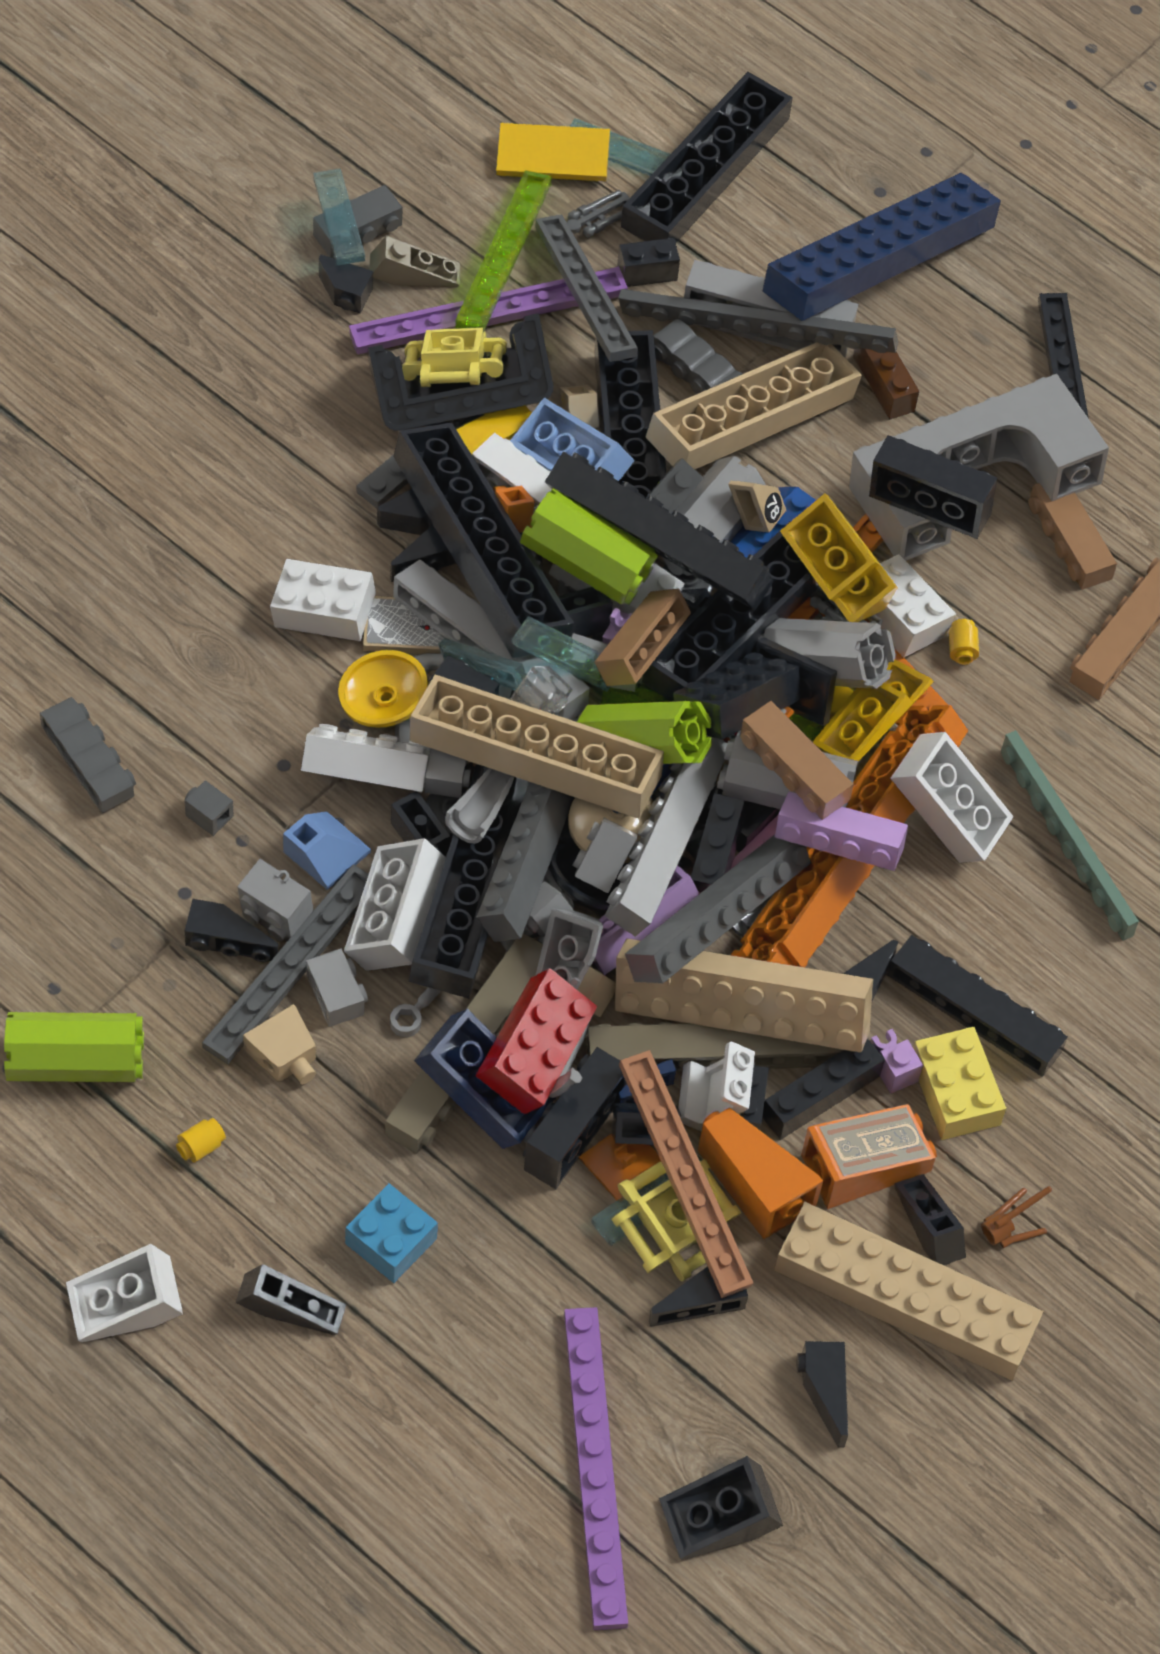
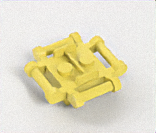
(453, 356)
(665, 1220)

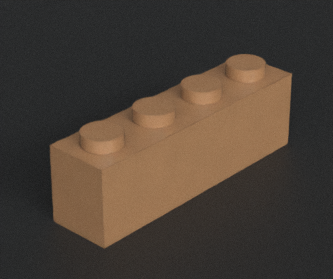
(1074, 537)
(642, 637)
(796, 760)

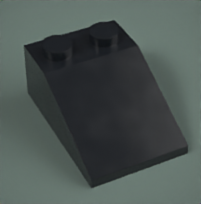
(721, 1509)

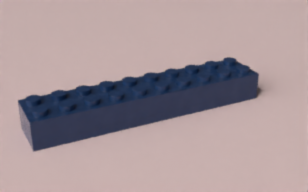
(880, 246)

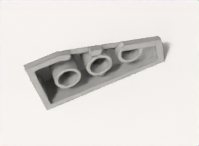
(570, 945)

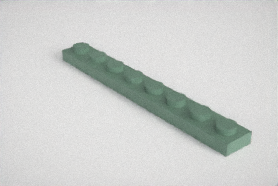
(1072, 841)

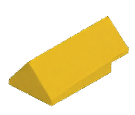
(839, 560)
(872, 713)

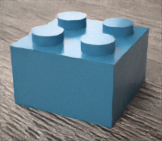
(391, 1233)

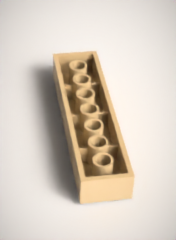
(753, 405)
(536, 746)
(754, 999)
(908, 1291)

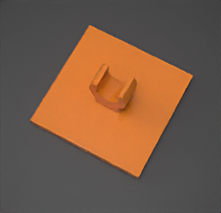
(616, 1162)

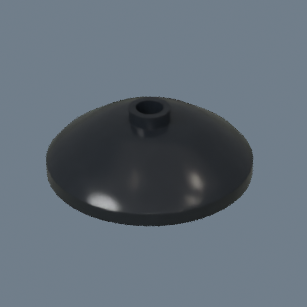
(573, 887)

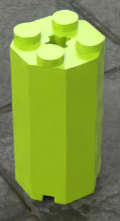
(589, 547)
(666, 726)
(73, 1047)

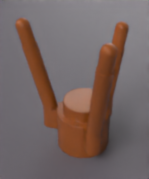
(998, 1226)

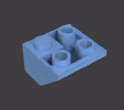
(323, 847)

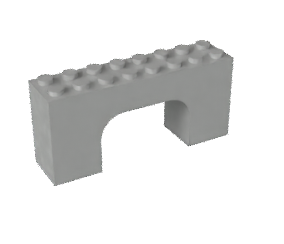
(1027, 426)

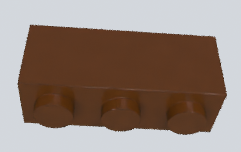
(888, 381)

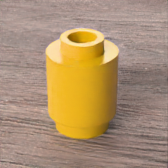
(963, 641)
(200, 1140)

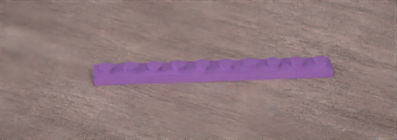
(510, 306)
(595, 1469)

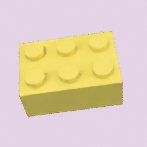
(959, 1083)

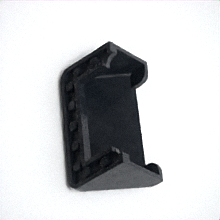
(523, 382)

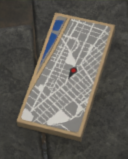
(399, 629)

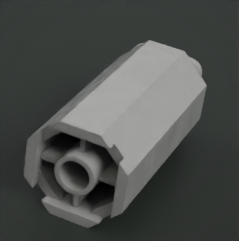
(713, 503)
(853, 649)
(752, 781)

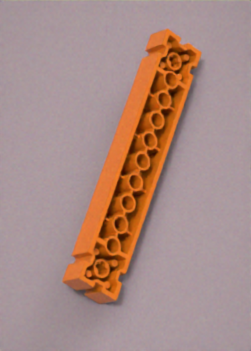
(813, 900)

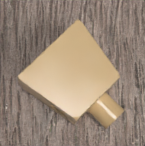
(283, 1046)

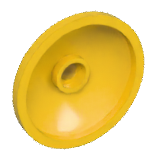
(379, 678)

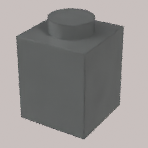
(208, 807)

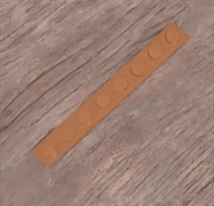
(686, 1174)

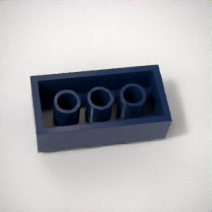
(453, 1062)

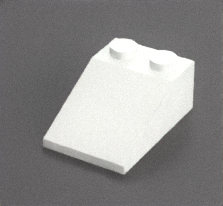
(125, 1295)

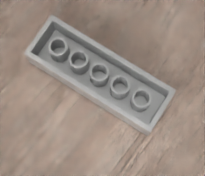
(733, 287)

